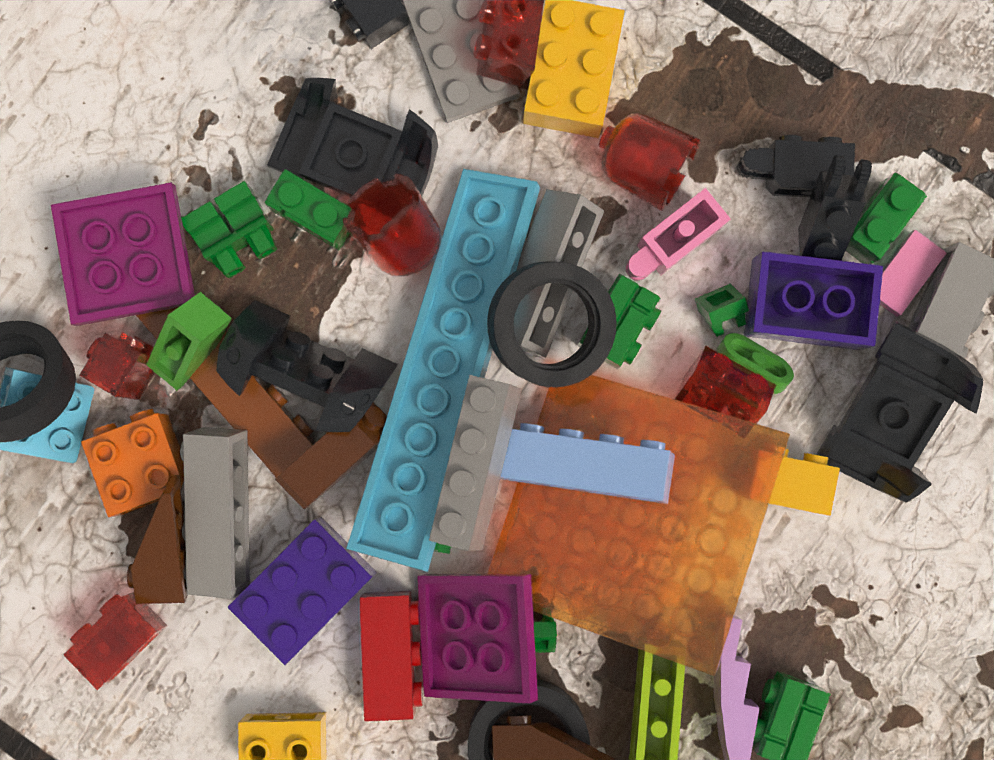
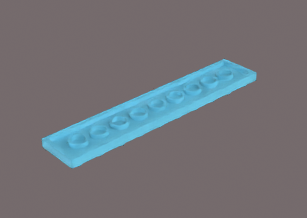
(447, 346)

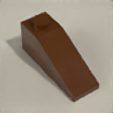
(332, 458)
(162, 554)
(538, 741)

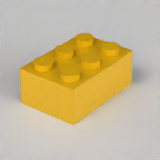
(573, 67)

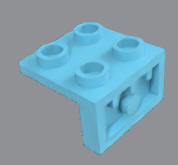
(63, 436)

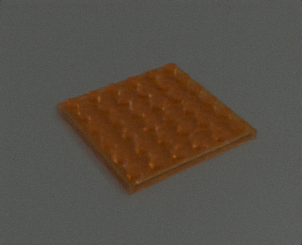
(640, 567)

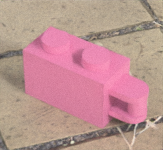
(677, 236)

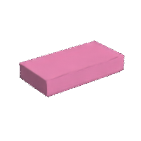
(908, 271)

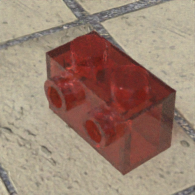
(508, 39)
(119, 365)
(727, 387)
(114, 640)

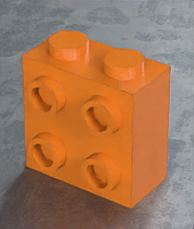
(133, 461)

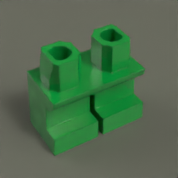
(218, 241)

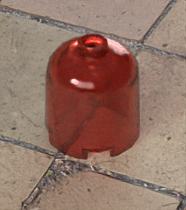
(646, 157)
(394, 226)

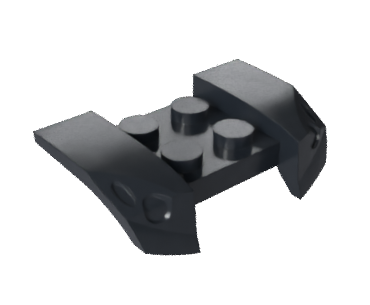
(348, 148)
(291, 360)
(900, 412)

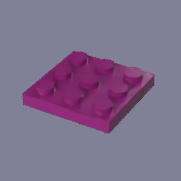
(123, 254)
(478, 637)

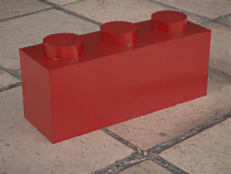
(390, 656)

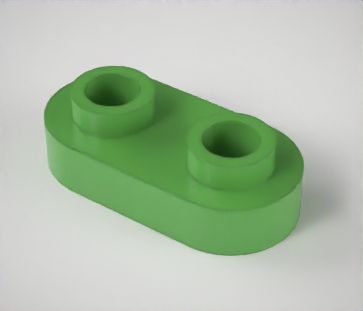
(757, 360)

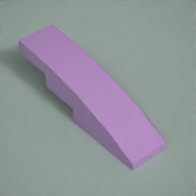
(734, 712)

